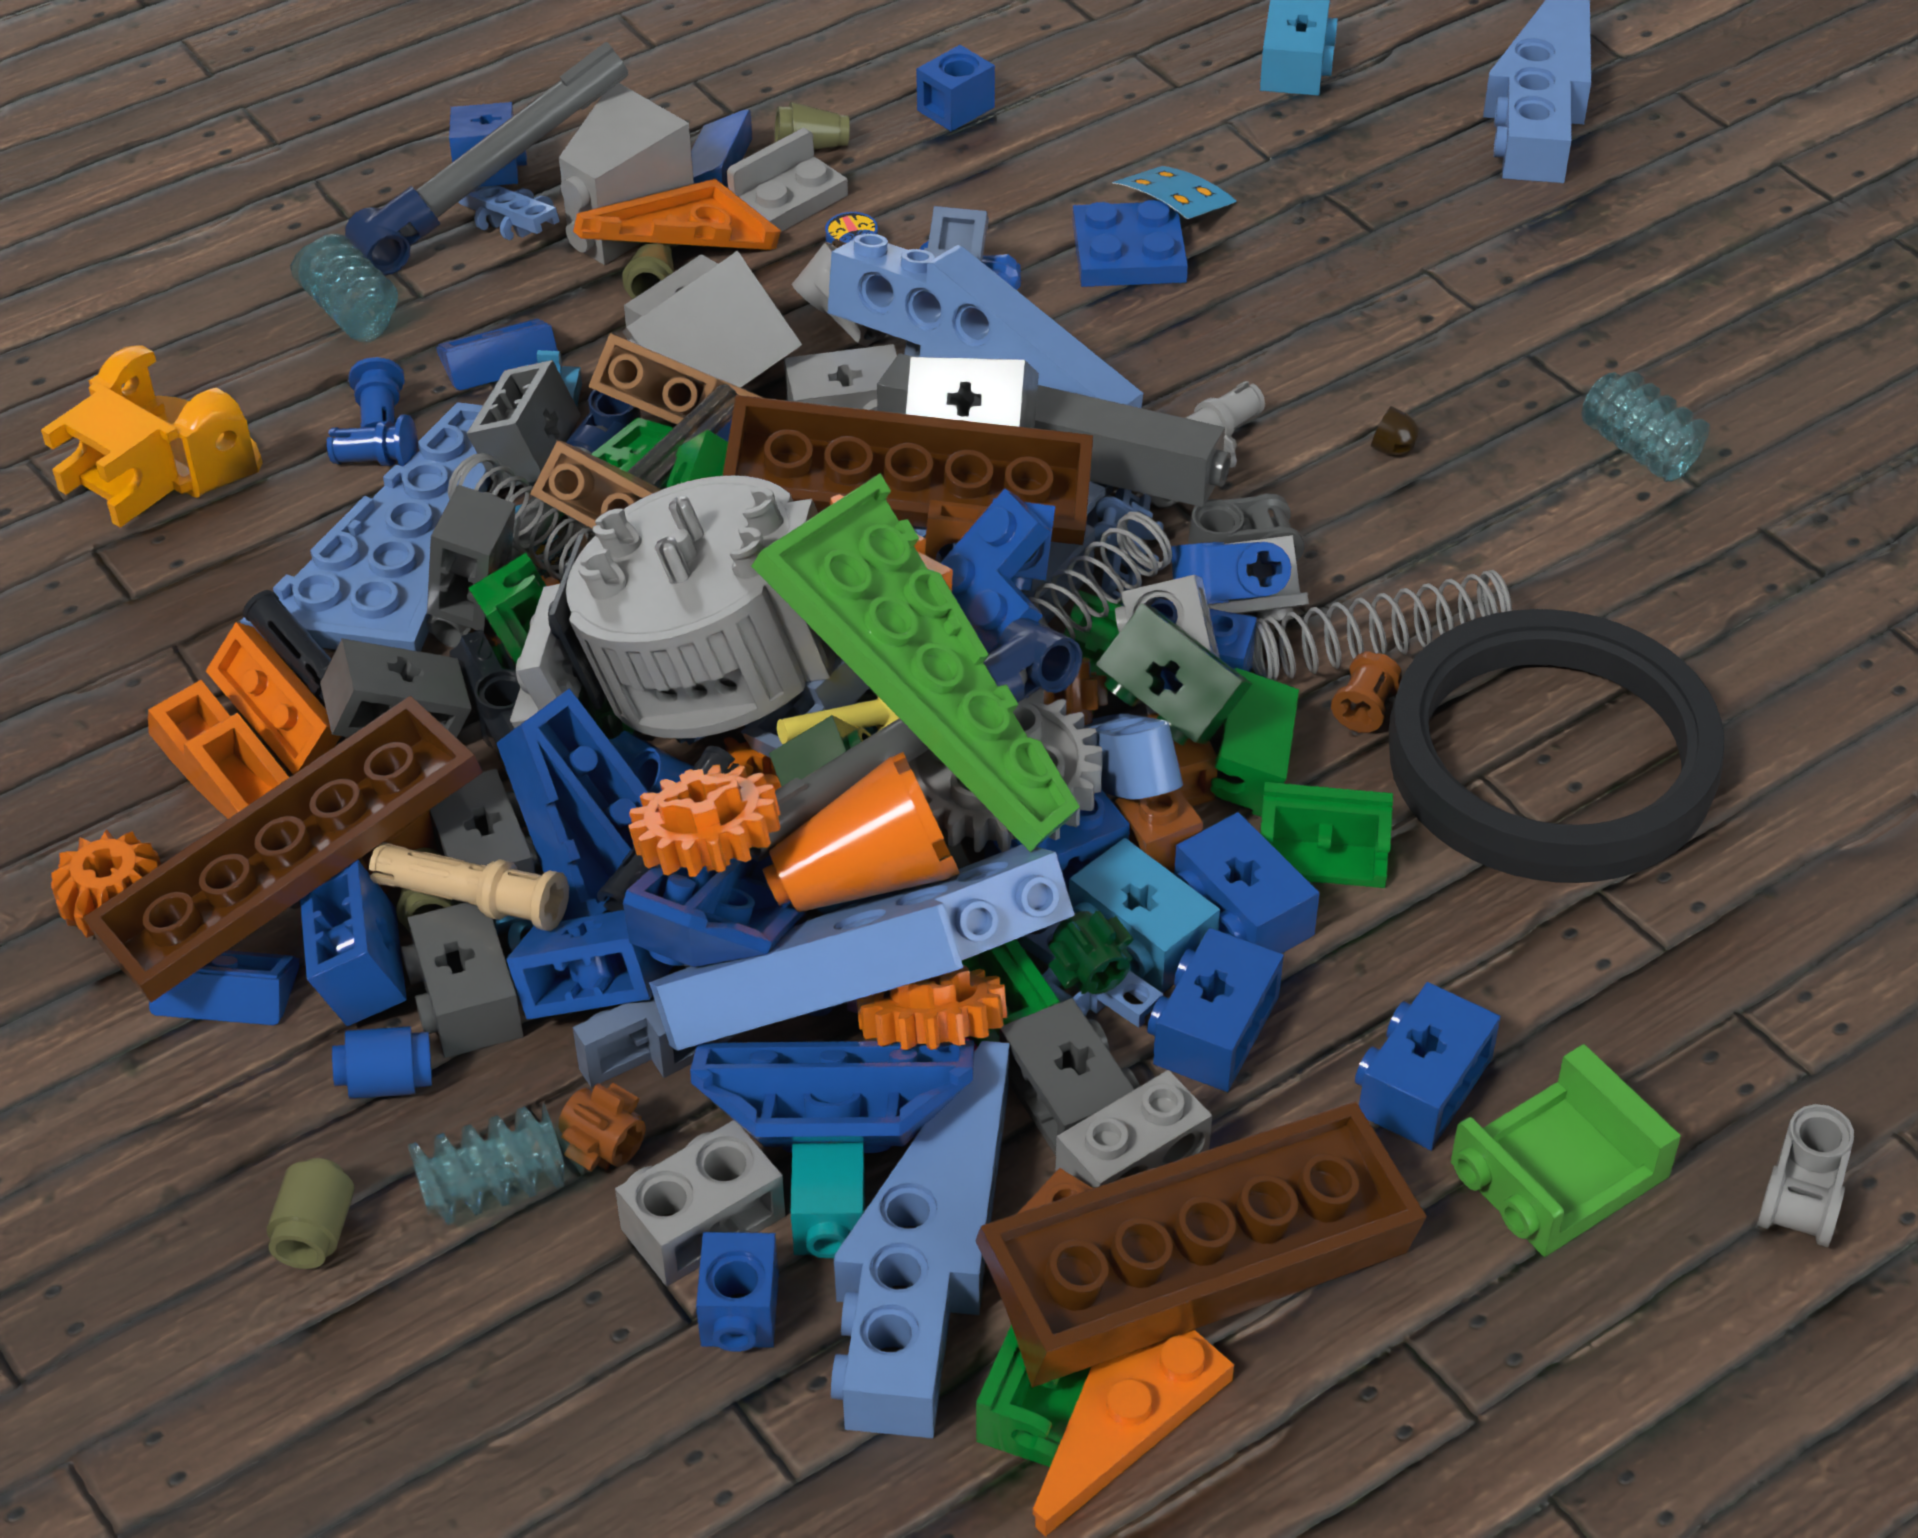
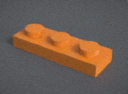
(272, 698)

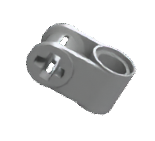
(1806, 1183)

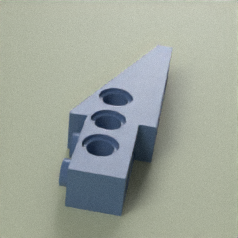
(1541, 91)
(963, 311)
(867, 948)
(947, 1193)

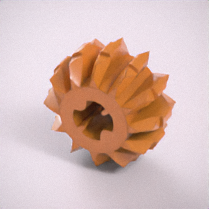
(98, 874)

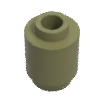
(309, 1213)

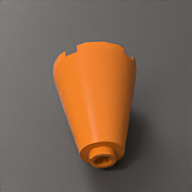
(862, 844)

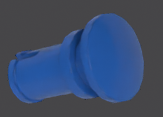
(376, 389)
(379, 443)

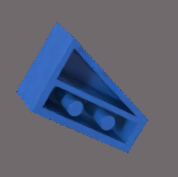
(572, 797)

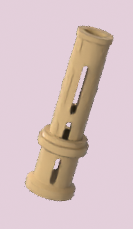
(494, 888)

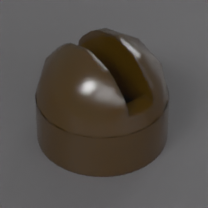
(1395, 433)

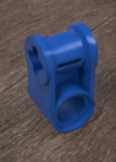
(1225, 568)

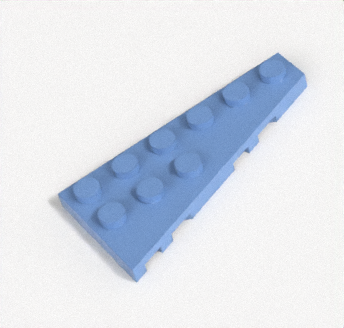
(374, 563)

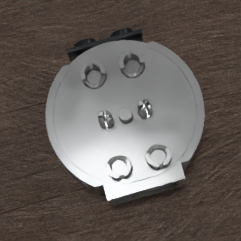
(678, 618)

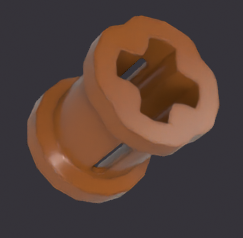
(1367, 692)

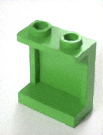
(1567, 1154)

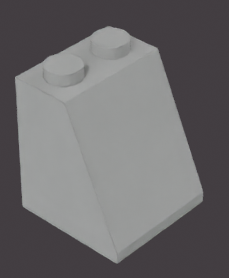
(620, 155)
(719, 325)

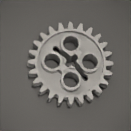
(1065, 741)

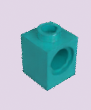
(825, 1195)

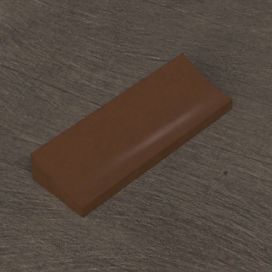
(836, 449)
(281, 847)
(1198, 1240)

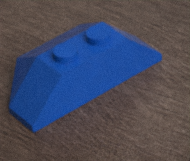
(707, 915)
(831, 1089)

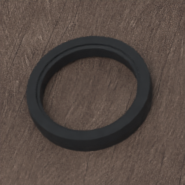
(1542, 848)

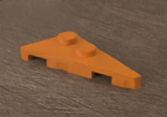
(685, 216)
(1125, 1413)

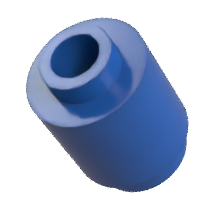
(382, 1062)

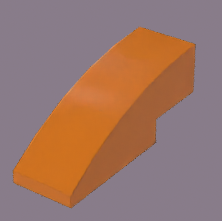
(214, 749)

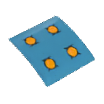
(1180, 190)

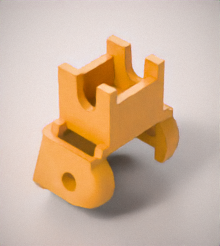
(146, 444)

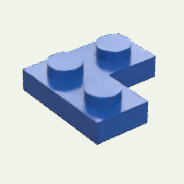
(988, 560)

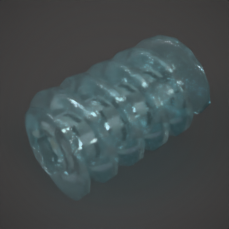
(346, 286)
(1645, 424)
(488, 1164)

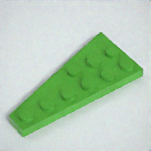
(908, 639)

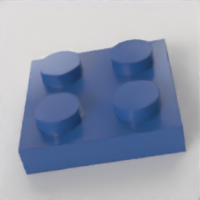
(1129, 244)

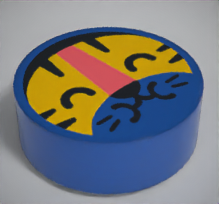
(849, 225)

